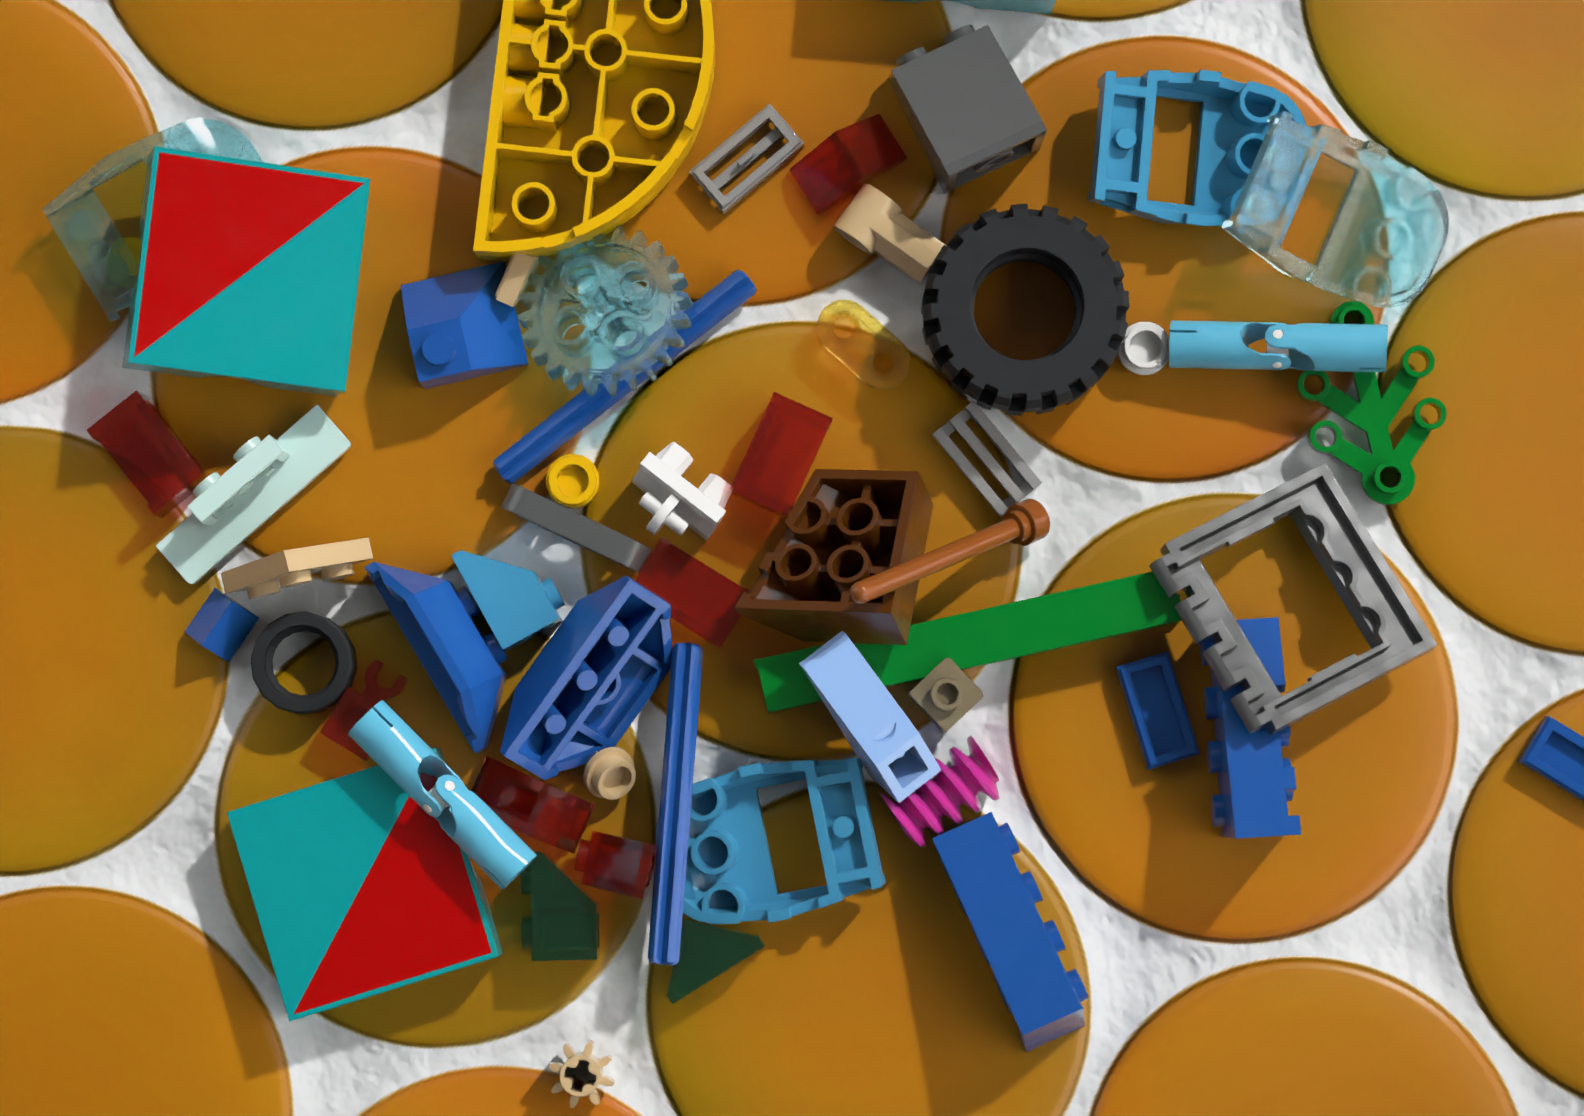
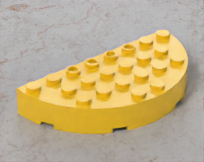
(588, 117)

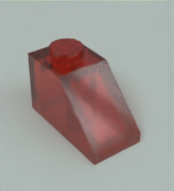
(533, 805)
(616, 863)

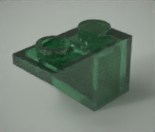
(562, 916)

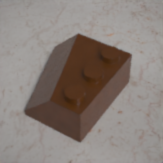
(837, 535)

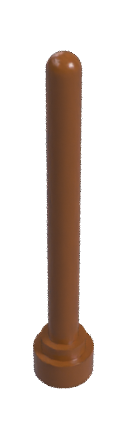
(1020, 525)

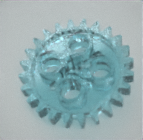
(593, 354)

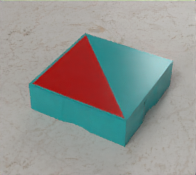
(246, 271)
(359, 890)

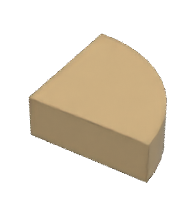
(516, 278)

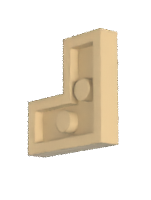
(295, 567)

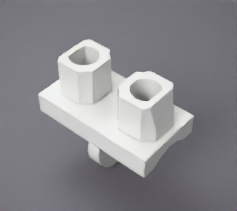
(674, 499)

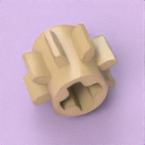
(595, 1067)

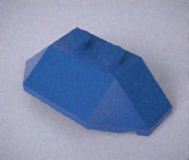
(449, 645)
(590, 679)

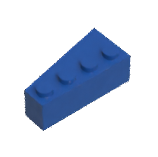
(1250, 766)
(1011, 931)

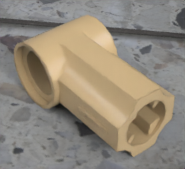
(877, 226)

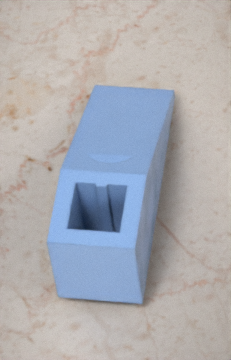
(870, 718)

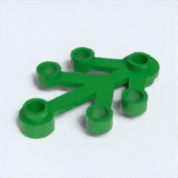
(1373, 416)

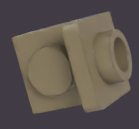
(945, 694)

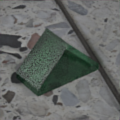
(706, 953)

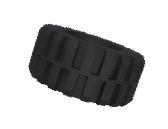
(1040, 239)

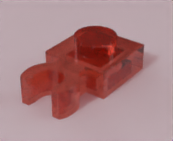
(355, 705)

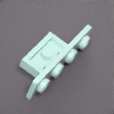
(251, 492)

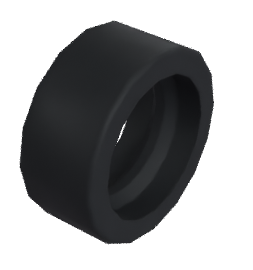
(263, 666)

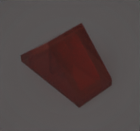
(847, 162)

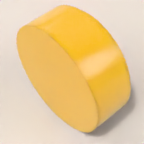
(573, 481)

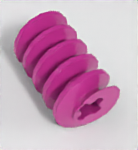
(946, 793)

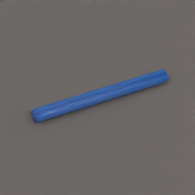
(584, 408)
(675, 804)

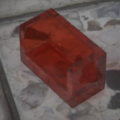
(149, 453)
(780, 455)
(697, 594)

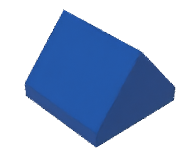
(221, 625)

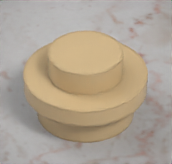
(610, 773)

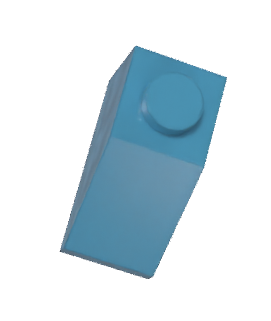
(510, 598)

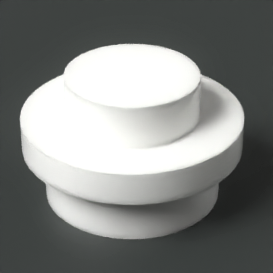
(1144, 348)

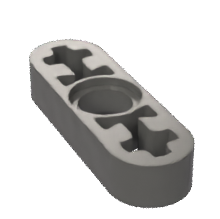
(575, 528)

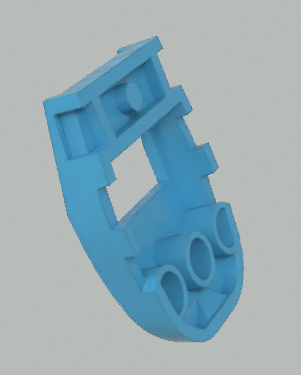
(1228, 141)
(729, 850)

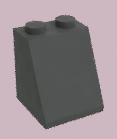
(966, 106)

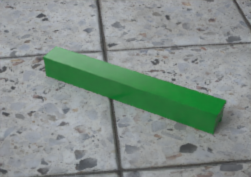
(989, 636)

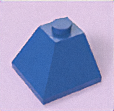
(460, 326)

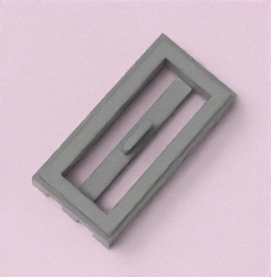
(713, 188)
(958, 423)

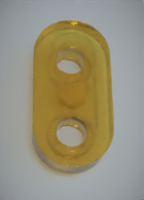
(864, 345)

